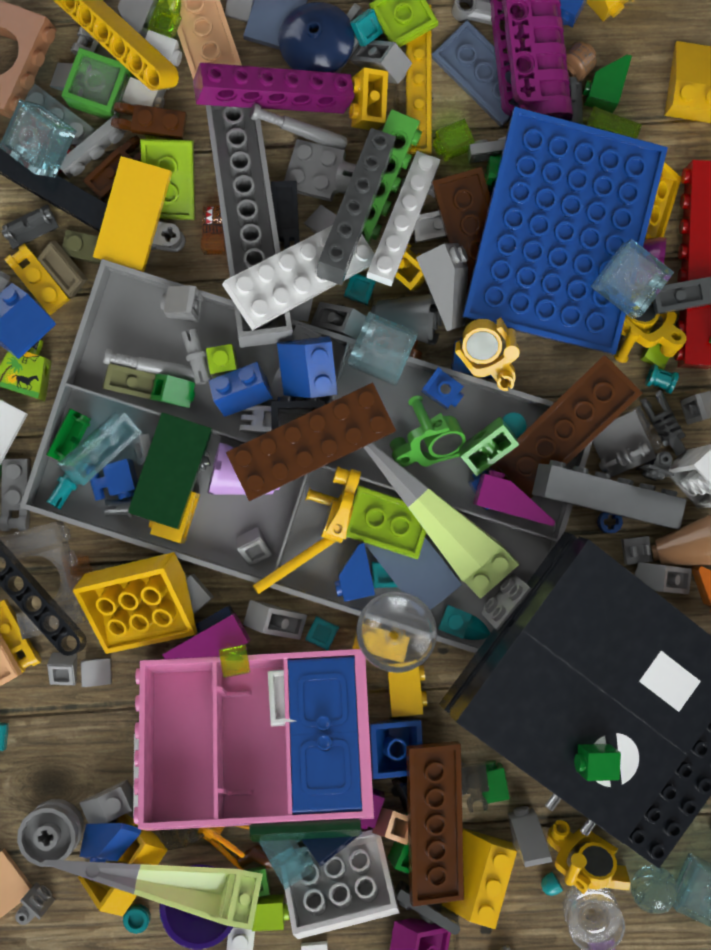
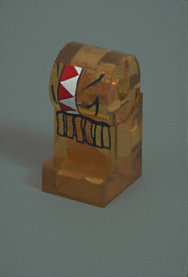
(212, 232)

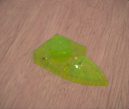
(166, 18)

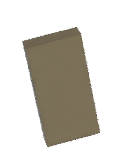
(62, 268)

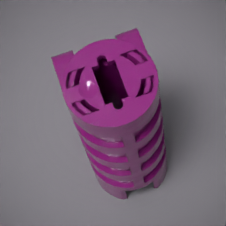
(535, 56)

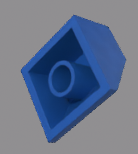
(21, 321)
(307, 367)
(389, 745)

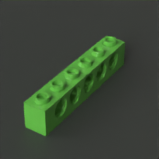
(408, 131)

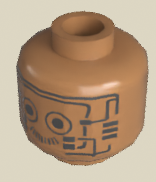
(580, 60)

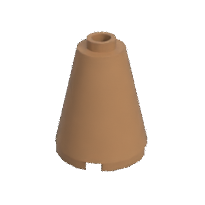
(685, 546)

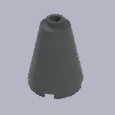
(412, 312)

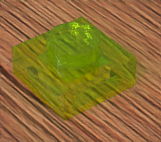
(234, 661)

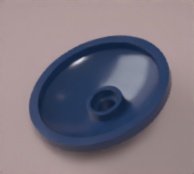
(318, 51)

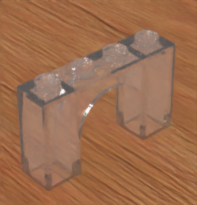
(52, 543)

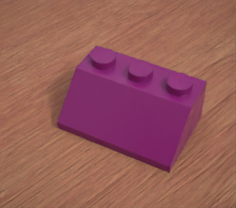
(418, 935)

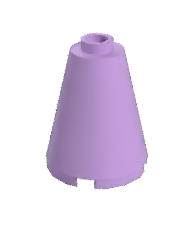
(223, 478)

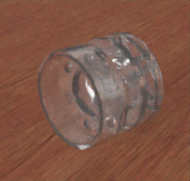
(595, 930)

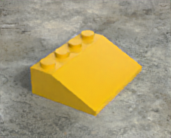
(690, 83)
(137, 603)

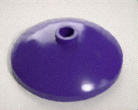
(191, 930)

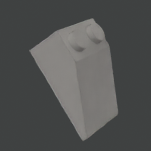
(447, 280)

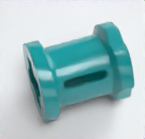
(661, 379)

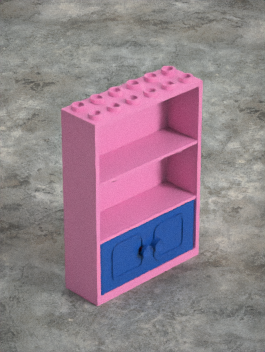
(219, 762)

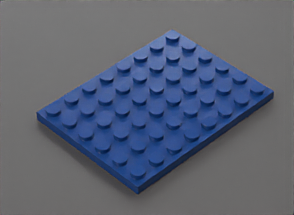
(554, 224)

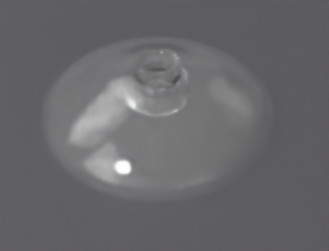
(409, 619)

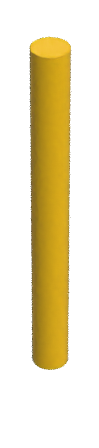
(293, 564)

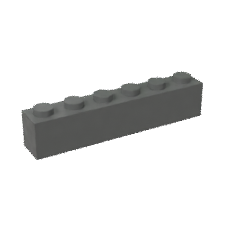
(609, 496)

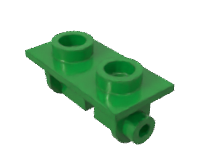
(69, 434)

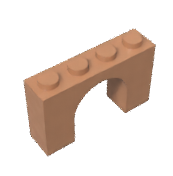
(34, 37)

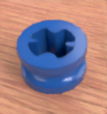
(614, 528)

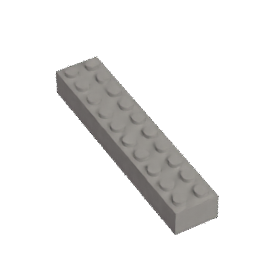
(245, 207)

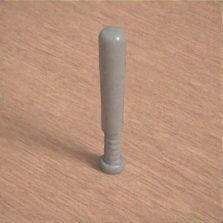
(300, 128)
(151, 365)

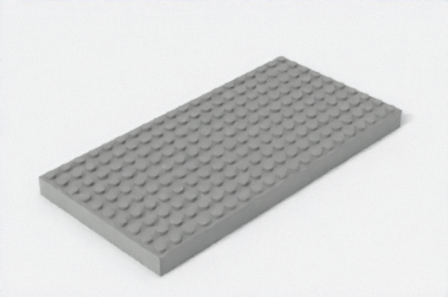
(129, 319)

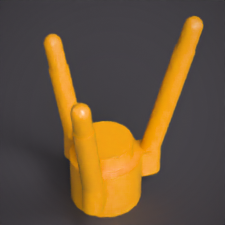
(213, 835)

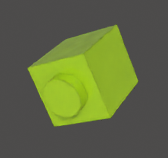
(221, 359)
(270, 913)

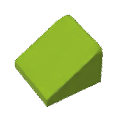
(654, 356)

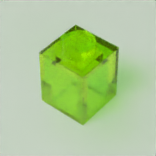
(453, 140)

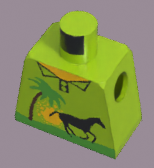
(27, 374)

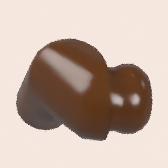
(254, 854)

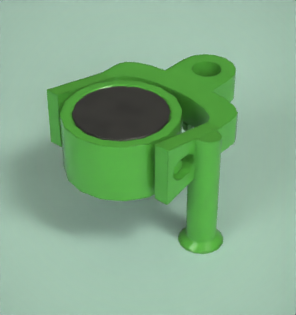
(441, 436)

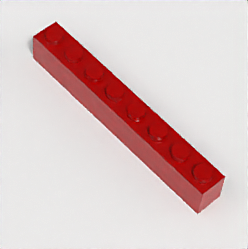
(695, 262)

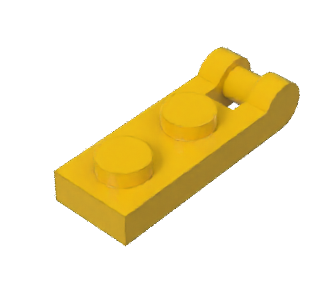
(37, 280)
(12, 636)

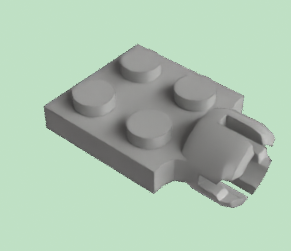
(319, 170)

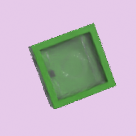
(95, 84)

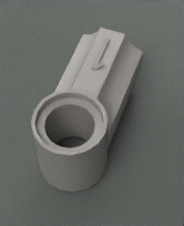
(479, 11)

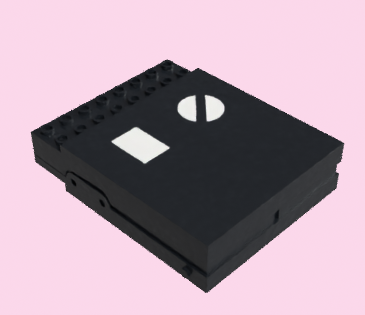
(598, 664)

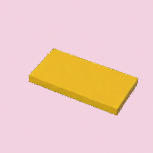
(132, 213)

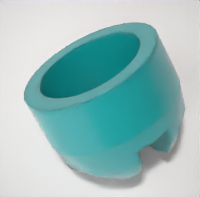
(551, 885)

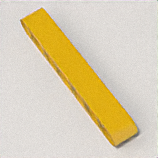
(122, 42)

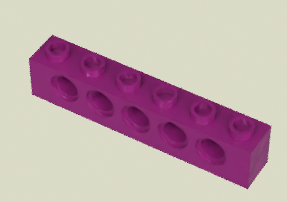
(272, 88)

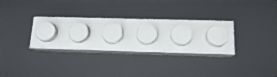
(403, 219)

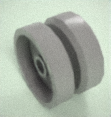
(50, 832)

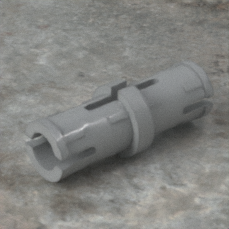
(196, 355)

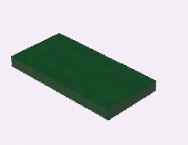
(170, 470)
(305, 830)

